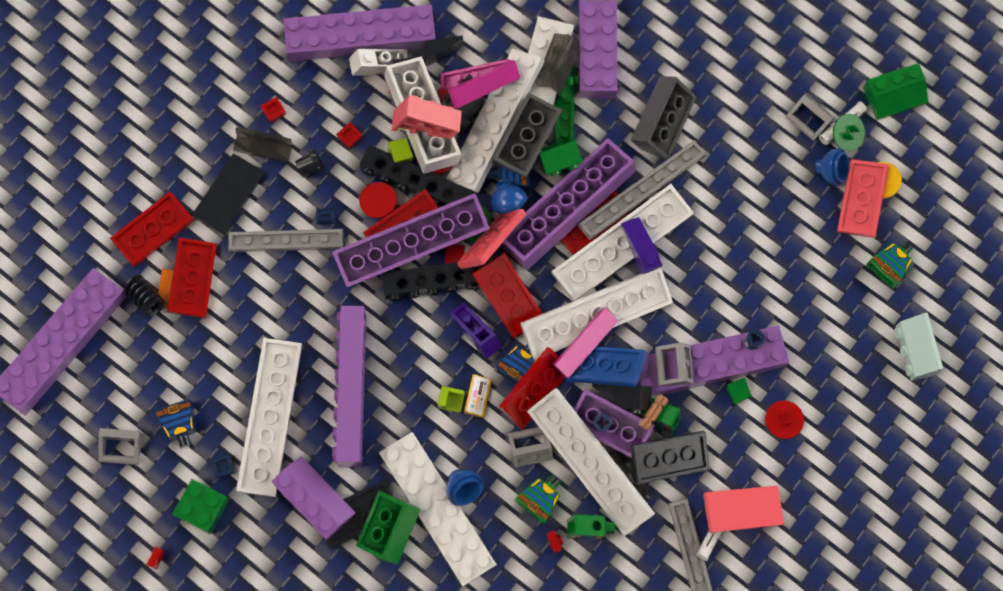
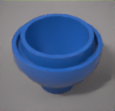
(834, 166)
(507, 197)
(464, 487)

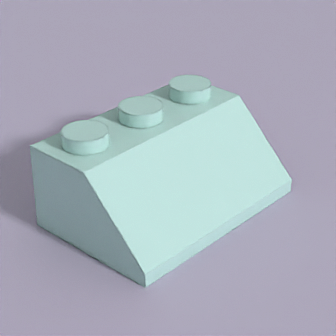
(918, 347)

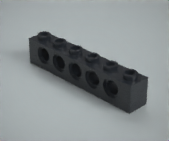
(375, 156)
(428, 273)

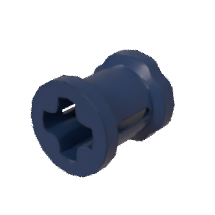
(321, 215)
(760, 339)
(607, 417)

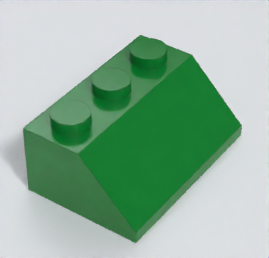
(896, 91)
(388, 527)

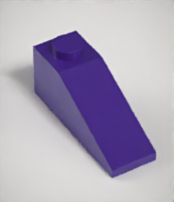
(641, 246)
(476, 330)

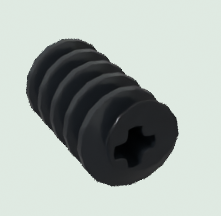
(143, 295)

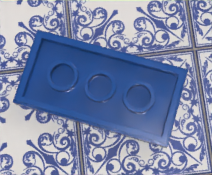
(610, 367)

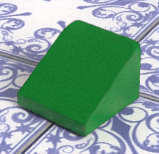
(738, 391)

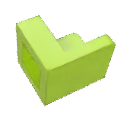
(400, 150)
(451, 399)

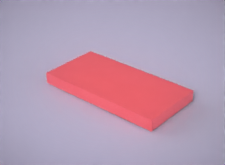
(863, 198)
(491, 239)
(743, 509)

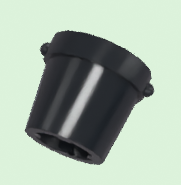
(310, 164)

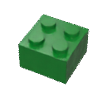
(559, 156)
(200, 506)

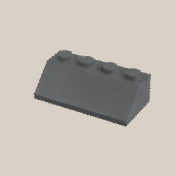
(664, 117)
(526, 135)

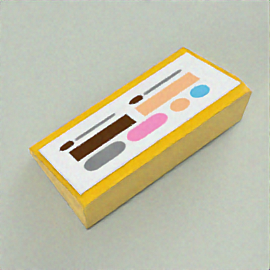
(477, 396)

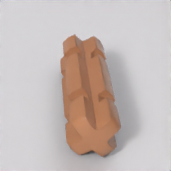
(653, 412)

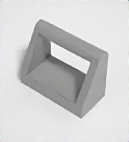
(817, 109)
(684, 364)
(121, 435)
(530, 454)

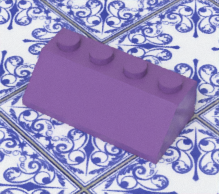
(624, 426)
(313, 497)

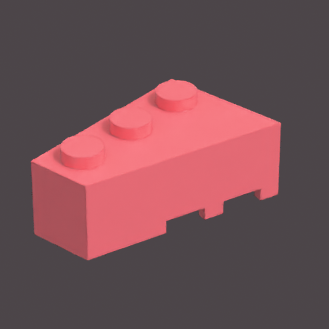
(426, 116)

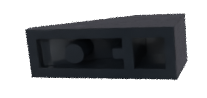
(627, 397)

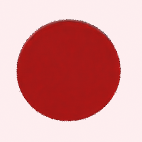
(378, 200)
(784, 419)

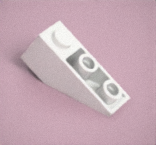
(374, 61)

